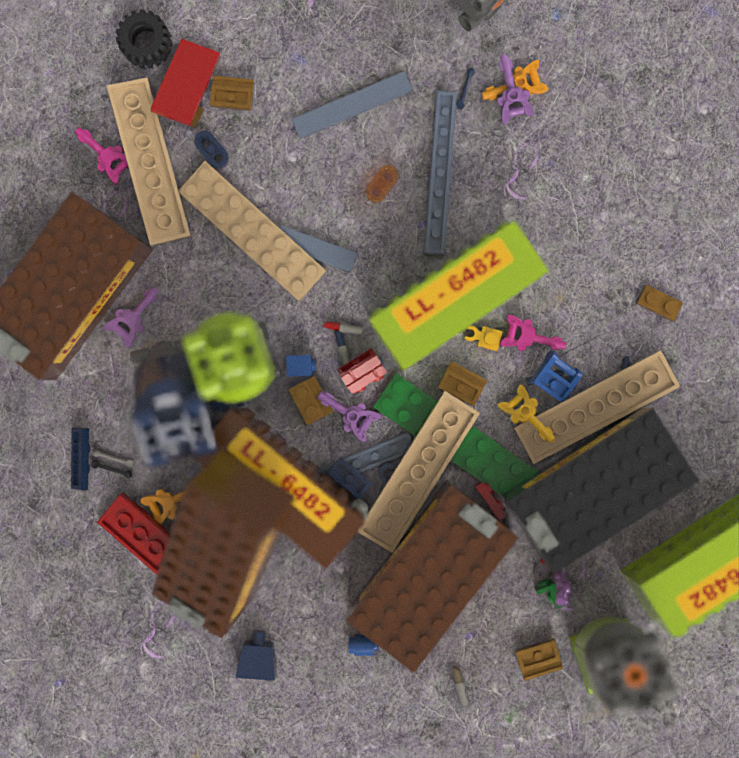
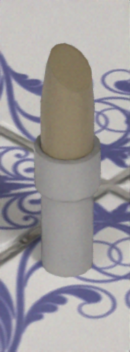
(460, 686)

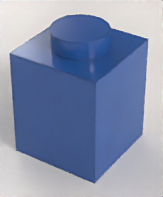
(300, 365)

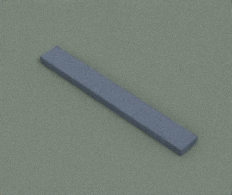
(440, 173)

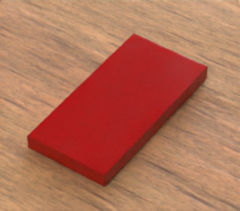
(185, 82)
(136, 531)

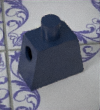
(257, 659)

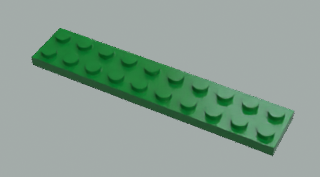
(476, 453)

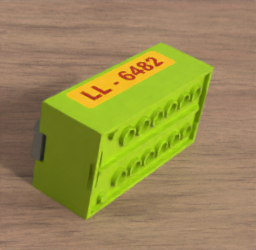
(457, 294)
(690, 571)

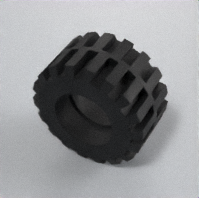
(132, 27)

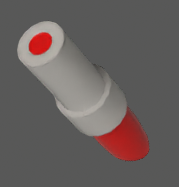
(343, 327)

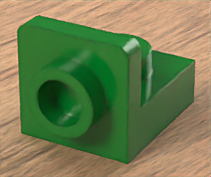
(548, 585)

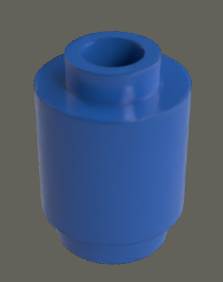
(362, 646)

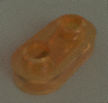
(381, 184)

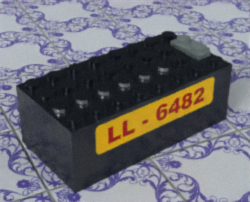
(599, 488)

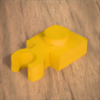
(487, 338)

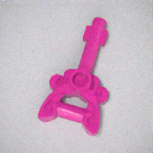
(106, 156)
(527, 335)

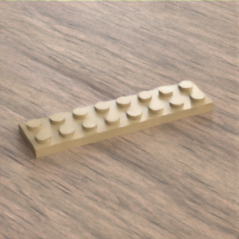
(148, 162)
(252, 231)
(599, 405)
(418, 471)

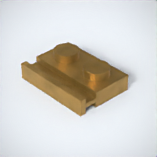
(231, 93)
(462, 383)
(306, 399)
(539, 659)

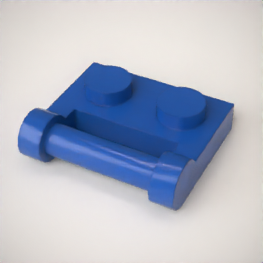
(552, 382)

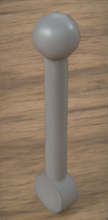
(129, 463)

